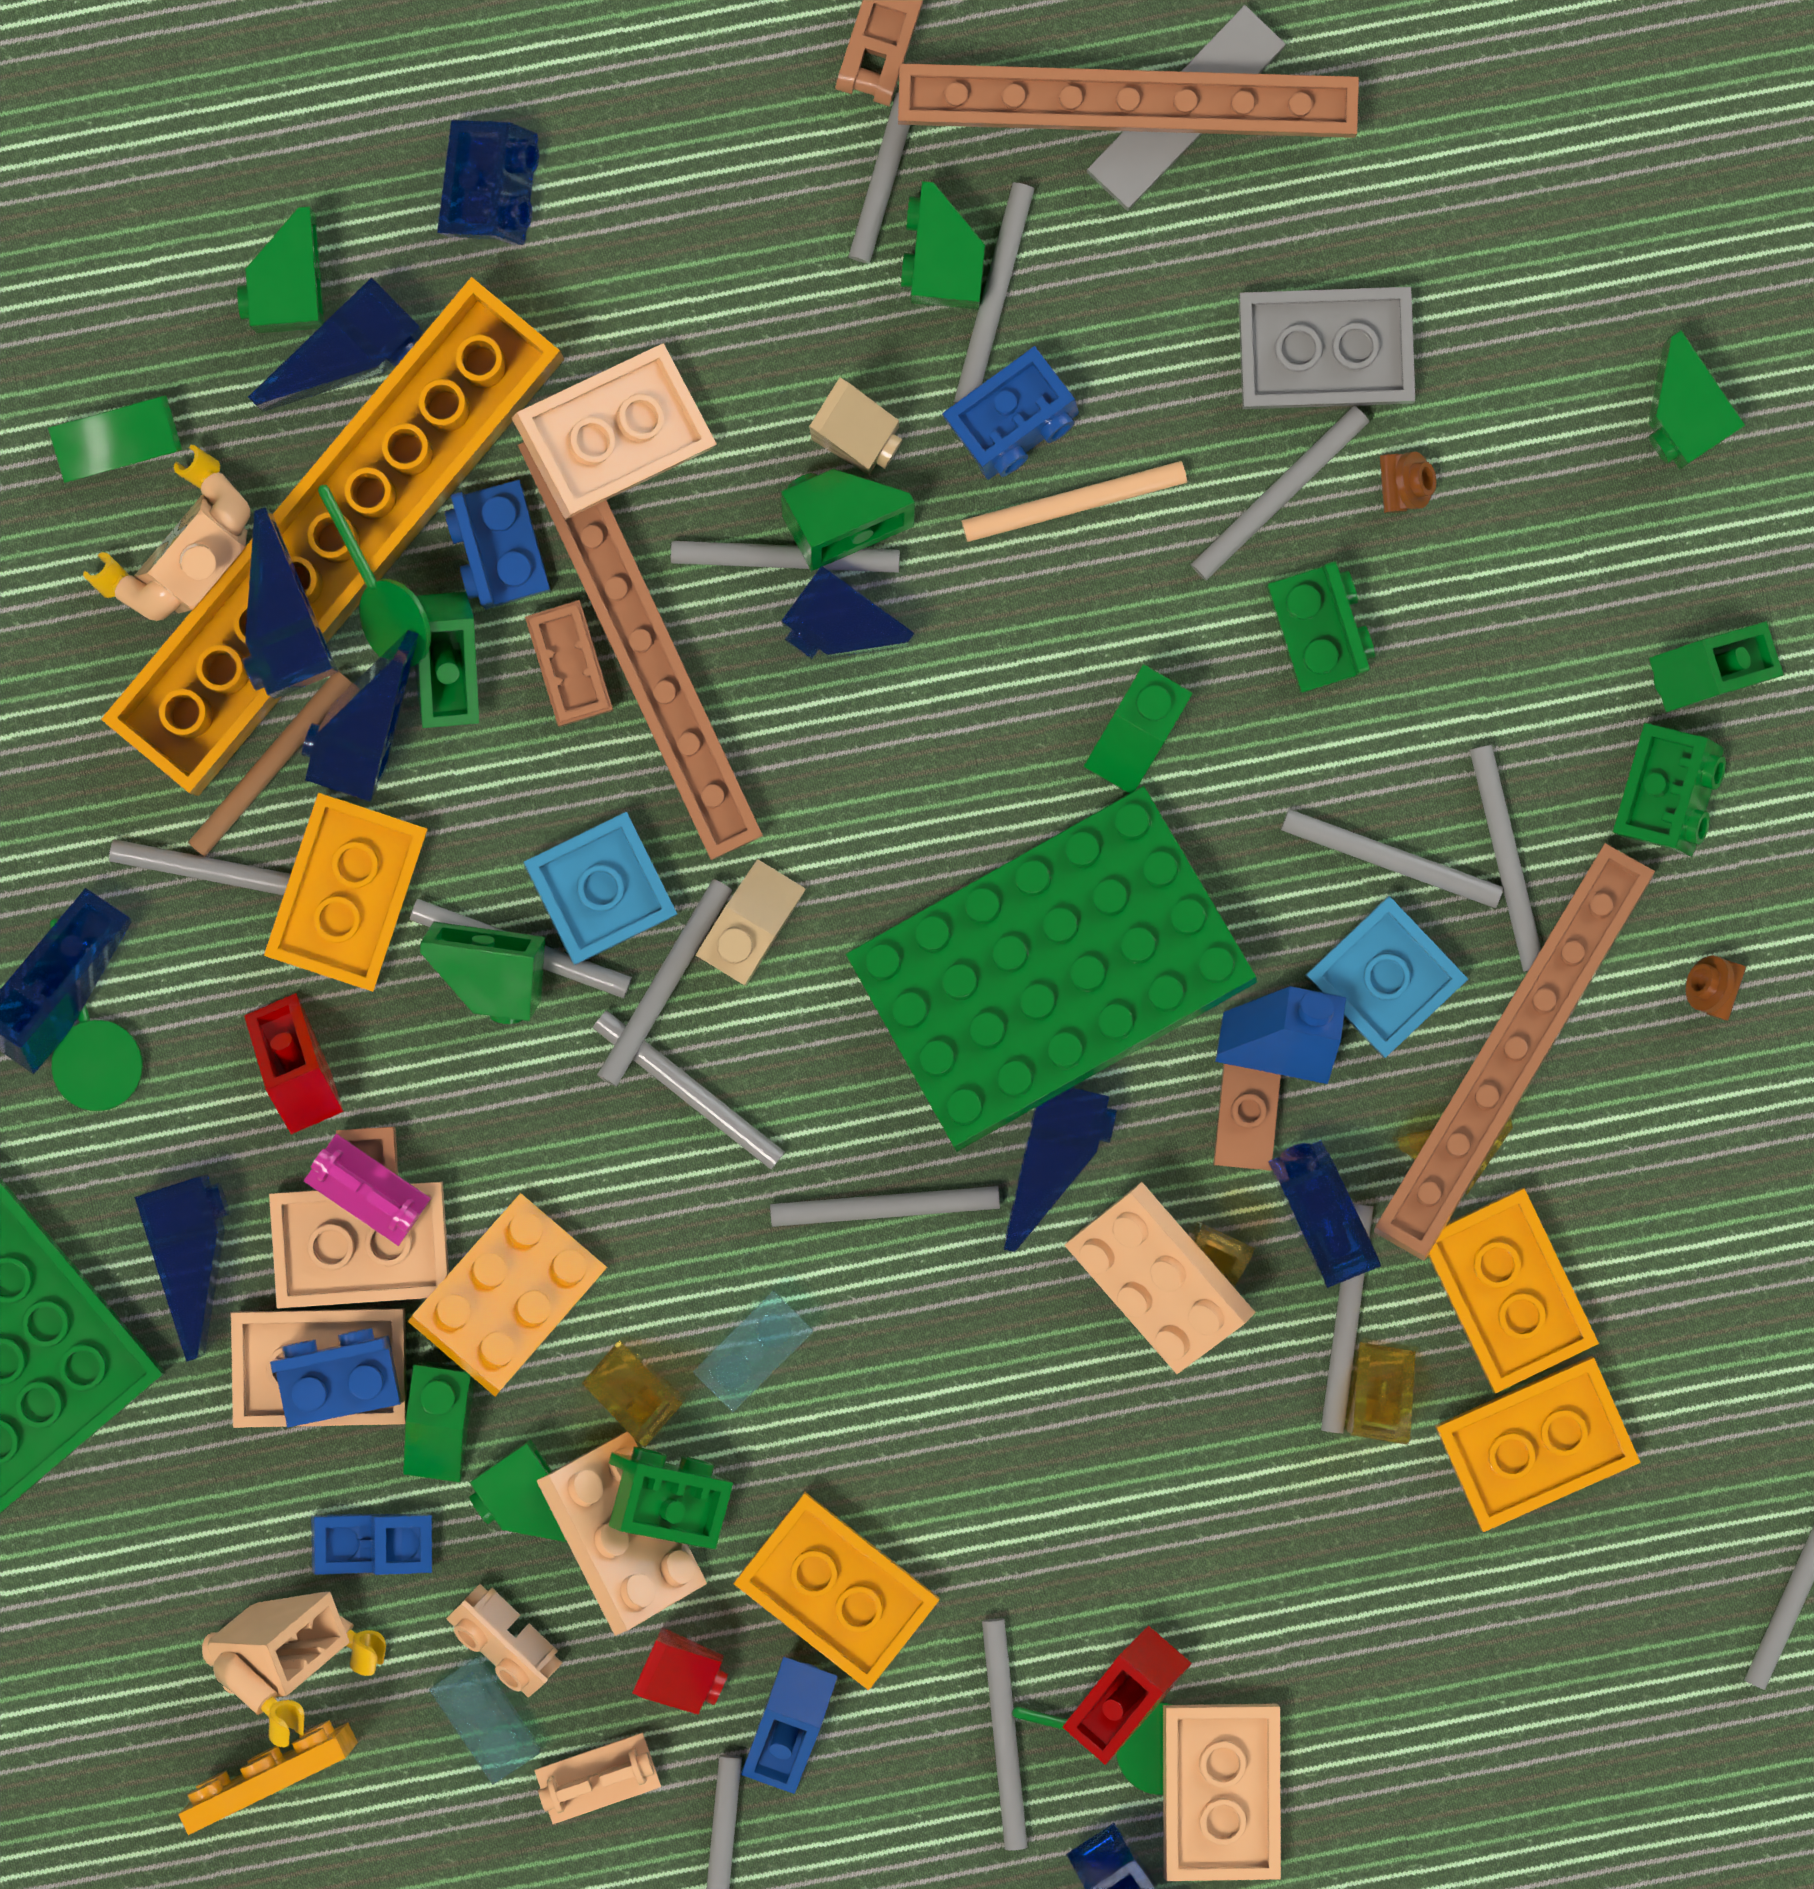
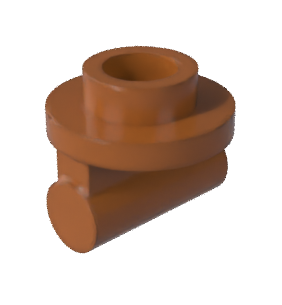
(1406, 481)
(1714, 986)

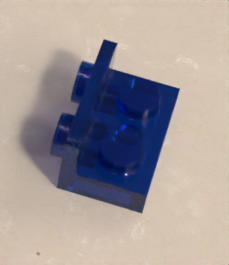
(488, 181)

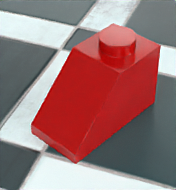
(293, 1064)
(681, 1673)
(1126, 1694)

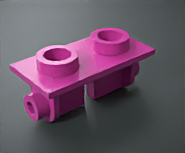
(366, 1189)

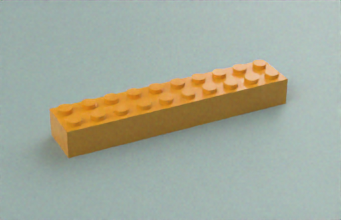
(389, 480)

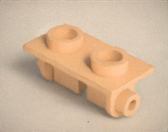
(520, 1661)
(597, 1778)

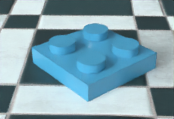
(600, 888)
(1388, 976)

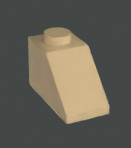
(856, 428)
(750, 922)

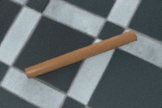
(268, 765)

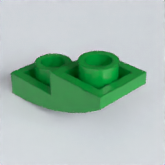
(115, 439)

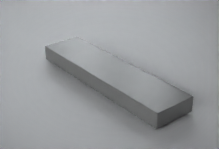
(1141, 158)

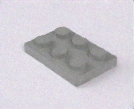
(1326, 348)

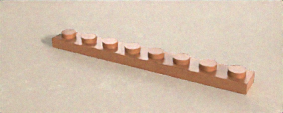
(1128, 100)
(654, 673)
(1514, 1052)

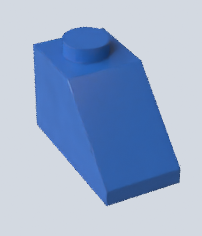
(1284, 1034)
(789, 1725)

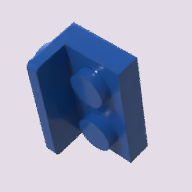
(1013, 414)
(498, 544)
(336, 1379)

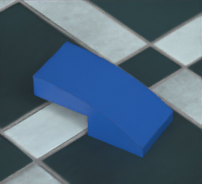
(371, 1543)

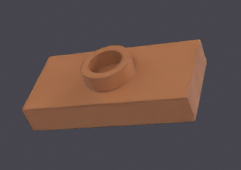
(569, 663)
(1246, 1118)

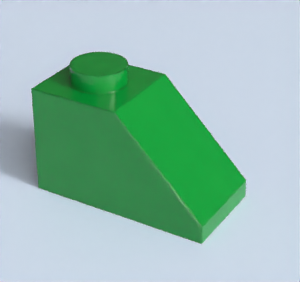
(285, 279)
(1688, 406)
(842, 514)
(1715, 666)
(449, 671)
(1138, 729)
(488, 968)
(437, 1421)
(513, 1497)

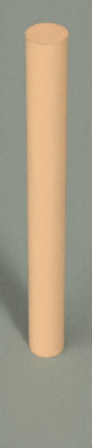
(1074, 501)

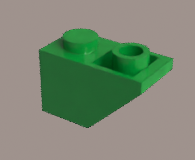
(946, 255)

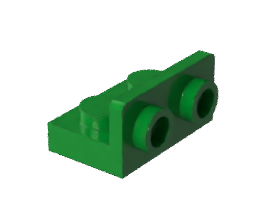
(1320, 627)
(1670, 789)
(668, 1499)

